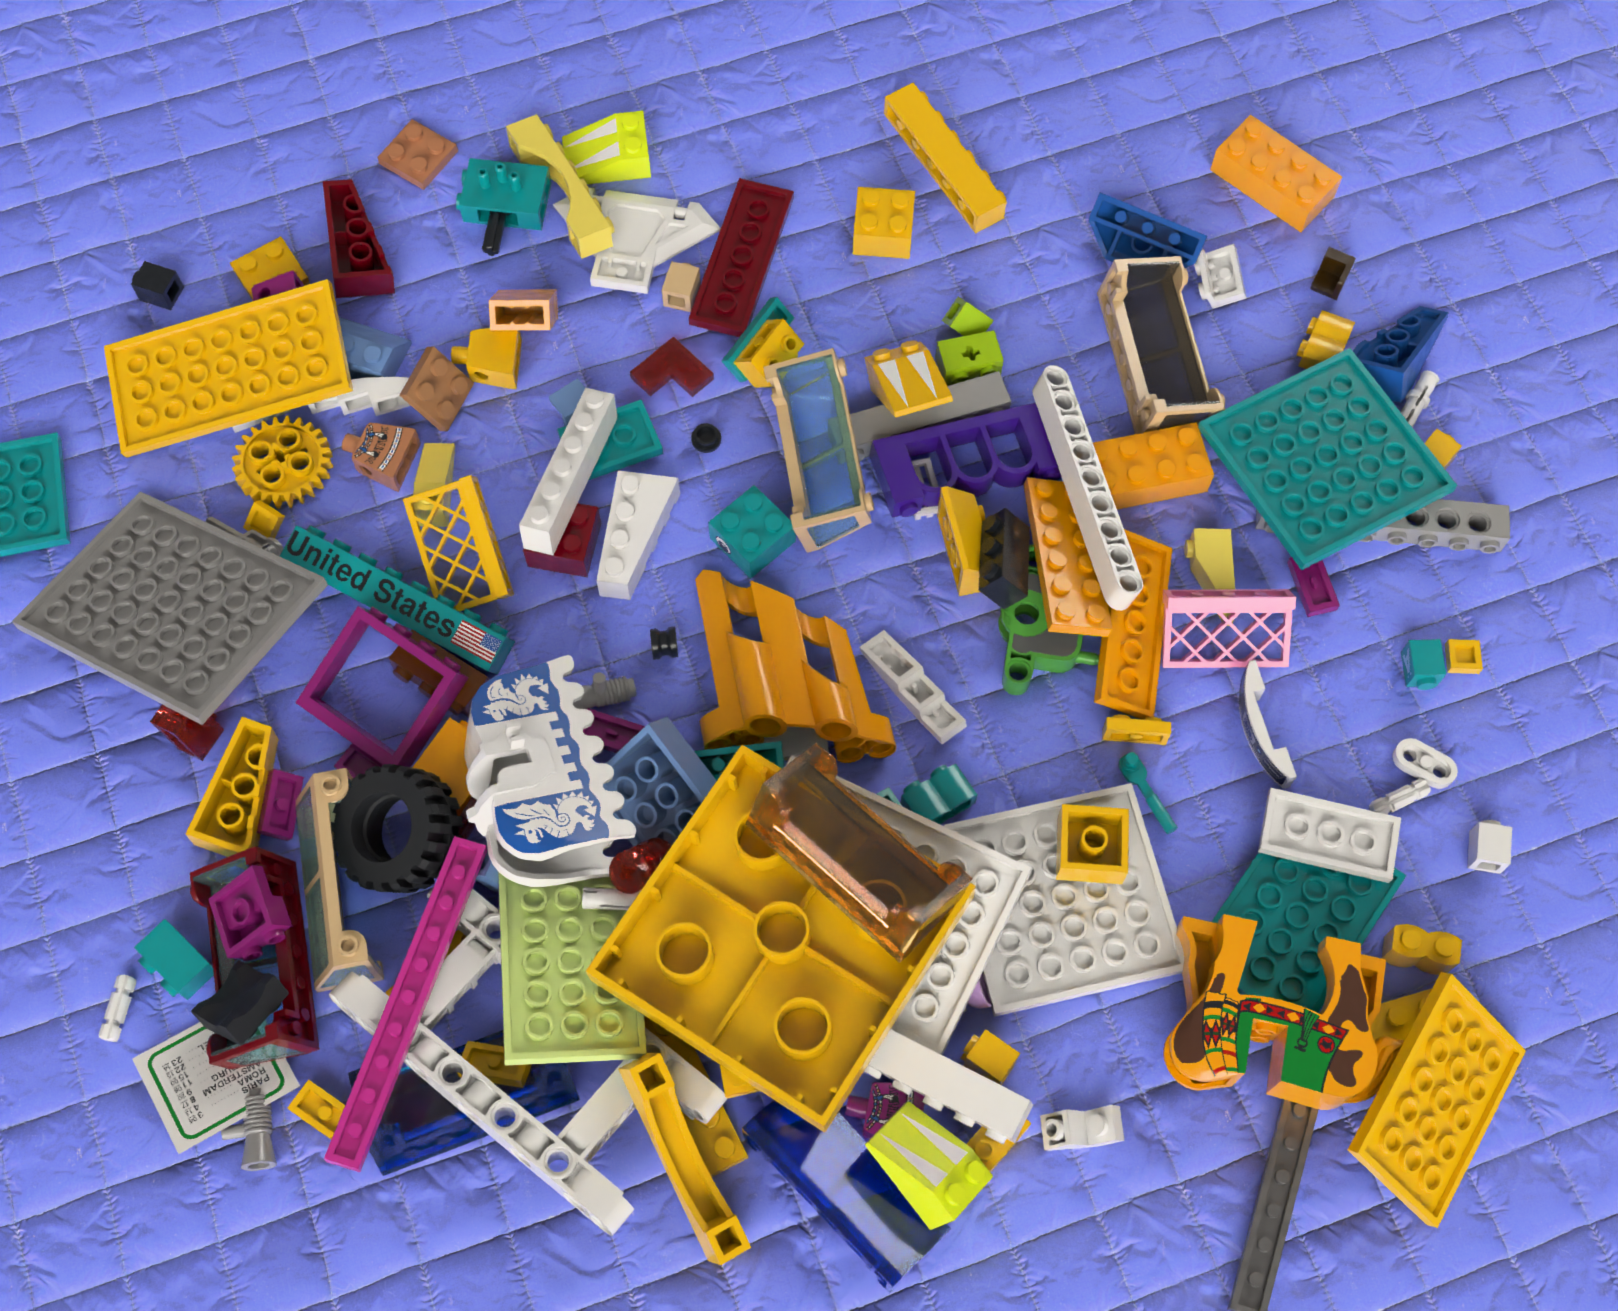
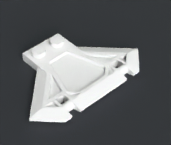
(643, 236)

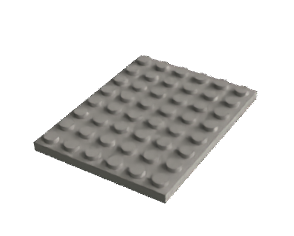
(171, 606)

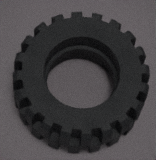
(361, 819)

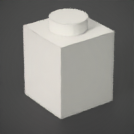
(1489, 847)

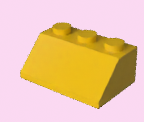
(961, 530)

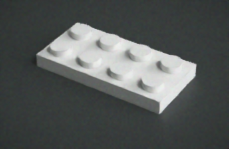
(1330, 835)

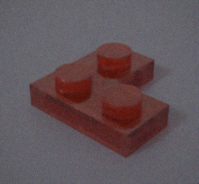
(674, 363)

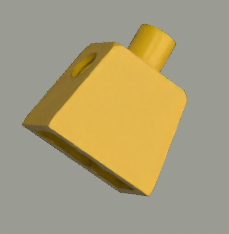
(491, 357)

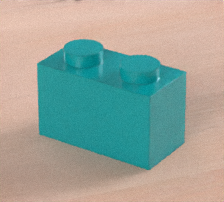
(175, 960)

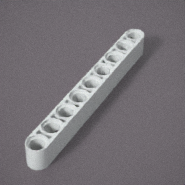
(1087, 488)

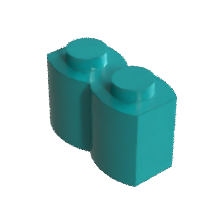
(940, 796)

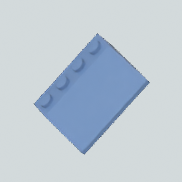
(659, 782)

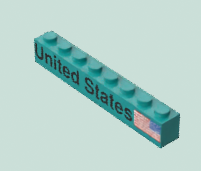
(399, 600)

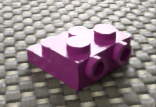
(249, 915)

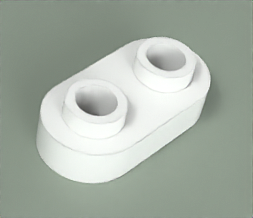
(1424, 762)

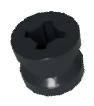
(664, 643)

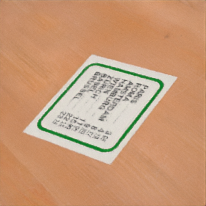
(202, 1097)

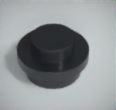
(706, 438)

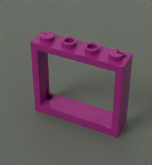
(428, 718)

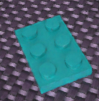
(629, 442)

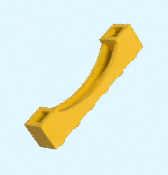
(660, 1111)

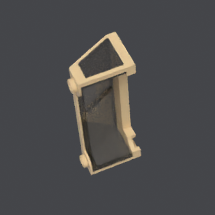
(1155, 344)

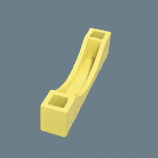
(586, 225)

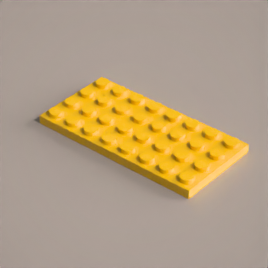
(227, 368)

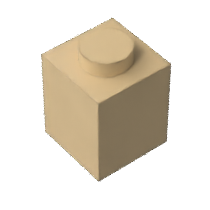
(681, 286)

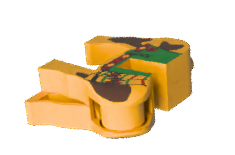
(1313, 1056)

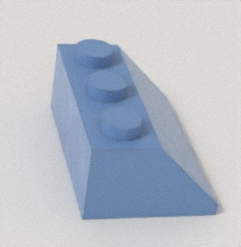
(372, 350)

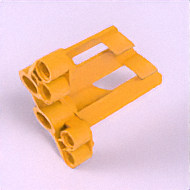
(770, 682)

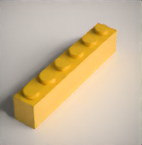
(945, 157)

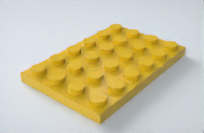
(1437, 1100)

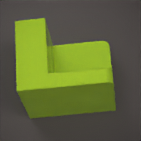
(966, 318)

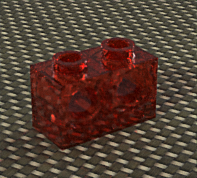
(186, 733)

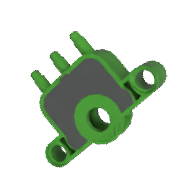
(1031, 644)

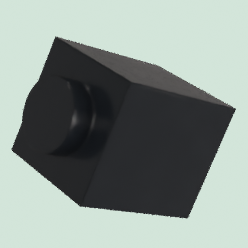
(157, 285)

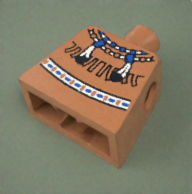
(383, 452)

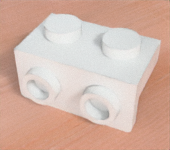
(1220, 276)

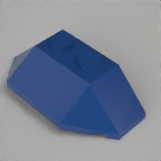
(1136, 233)

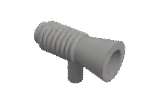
(606, 692)
(257, 1129)

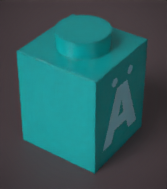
(1423, 663)

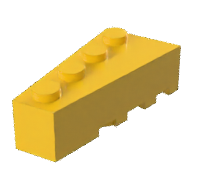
(234, 798)

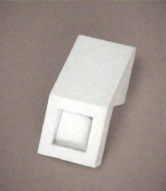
(1082, 1128)

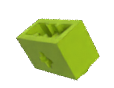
(968, 357)

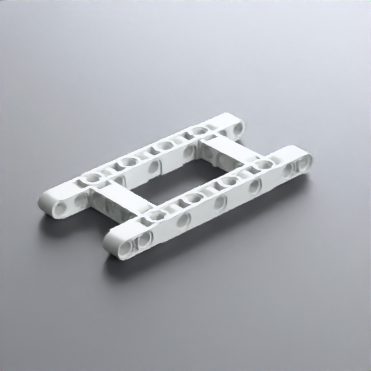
(486, 1102)

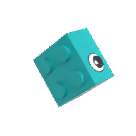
(752, 531)

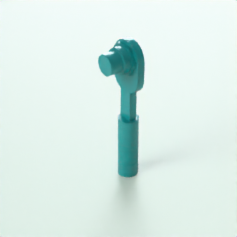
(1136, 773)

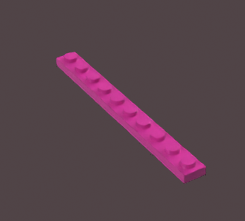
(405, 1006)

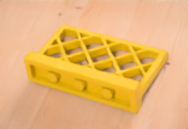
(480, 530)

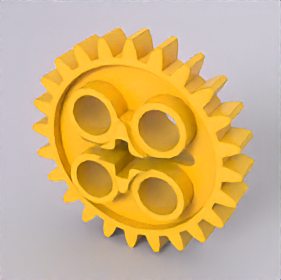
(282, 462)

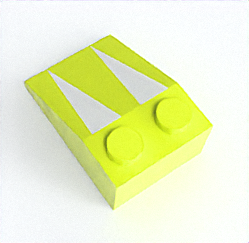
(610, 149)
(928, 1165)

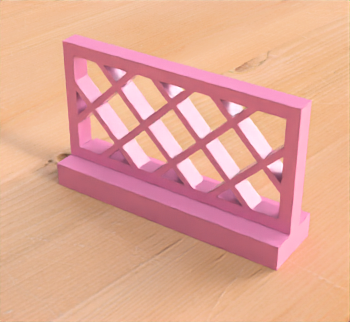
(1227, 601)

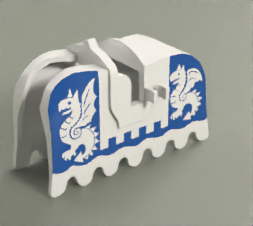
(538, 779)

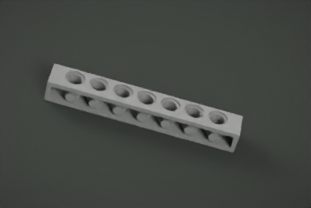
(1458, 516)

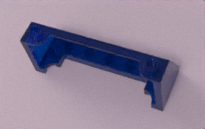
(846, 1190)

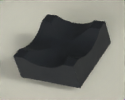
(241, 1003)

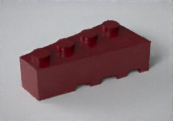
(355, 253)

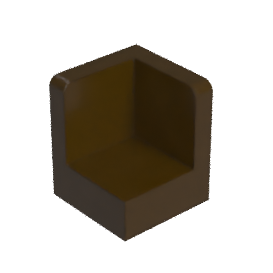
(1332, 273)

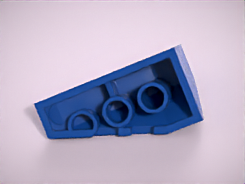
(1400, 352)

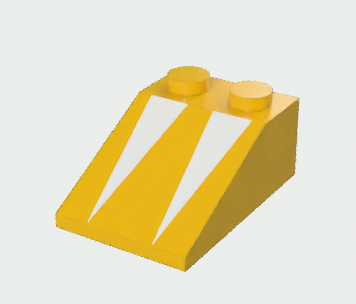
(906, 378)

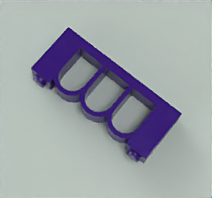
(907, 494)

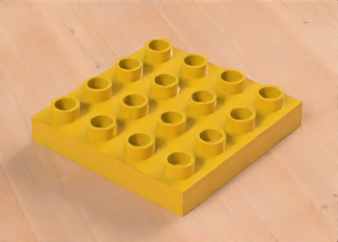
(759, 961)

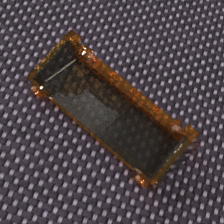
(854, 854)

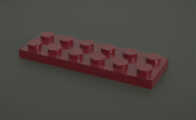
(741, 258)

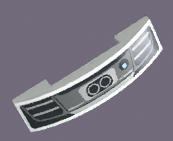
(1274, 762)

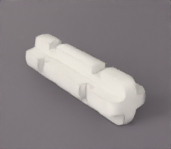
(1401, 797)
(117, 1008)

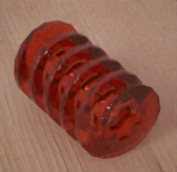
(634, 866)

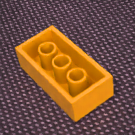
(1275, 173)
(1155, 465)

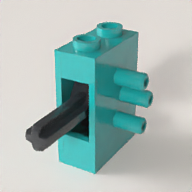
(503, 197)

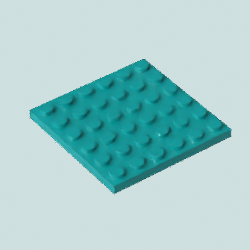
(1326, 458)

